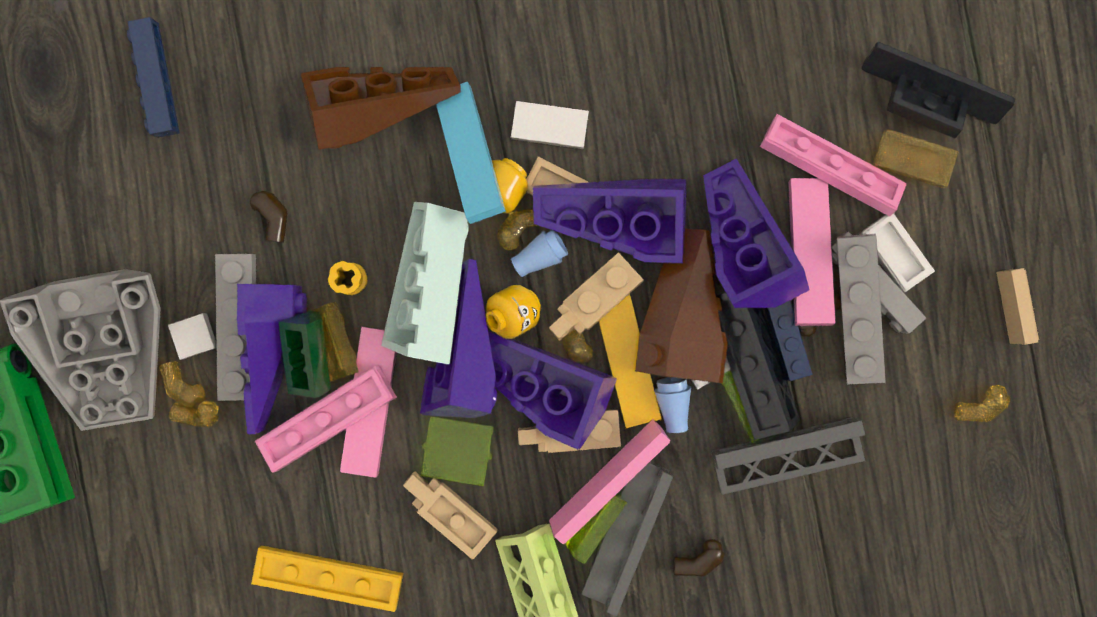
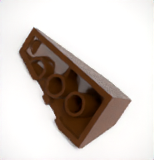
(357, 105)
(683, 321)

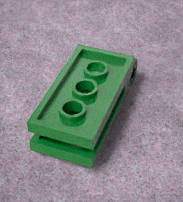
(30, 458)

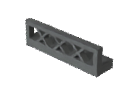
(789, 444)
(627, 538)

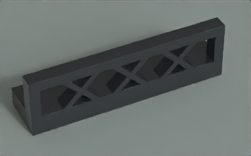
(757, 370)

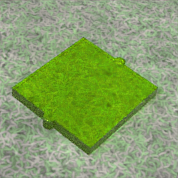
(457, 451)

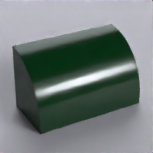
(305, 355)

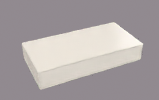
(549, 125)
(898, 253)

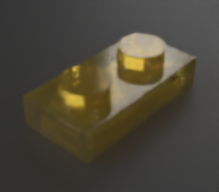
(915, 158)
(339, 352)

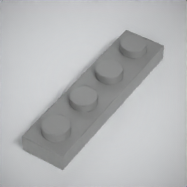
(230, 271)
(861, 309)

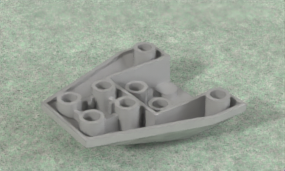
(93, 343)

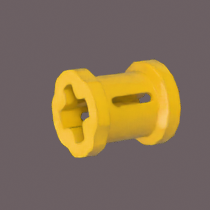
(336, 276)

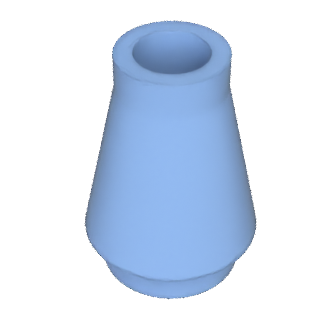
(541, 253)
(674, 401)

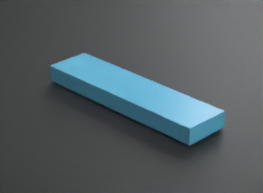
(470, 156)

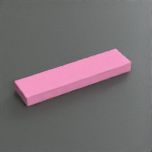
(833, 165)
(812, 247)
(325, 419)
(365, 438)
(608, 481)

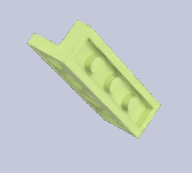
(540, 570)

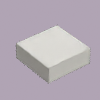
(193, 336)

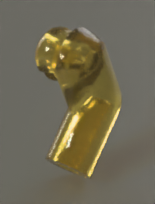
(513, 227)
(576, 347)
(177, 388)
(987, 410)
(202, 416)

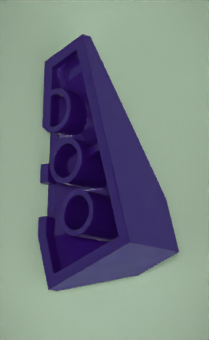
(624, 215)
(749, 248)
(258, 316)
(468, 382)
(551, 390)

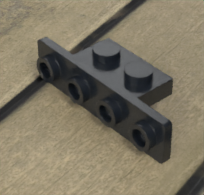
(932, 93)

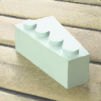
(427, 284)

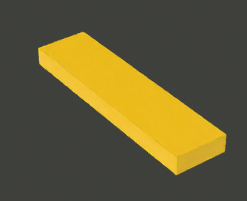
(621, 343)
(327, 578)

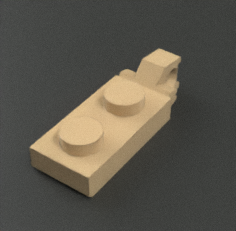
(596, 297)
(604, 435)
(450, 514)

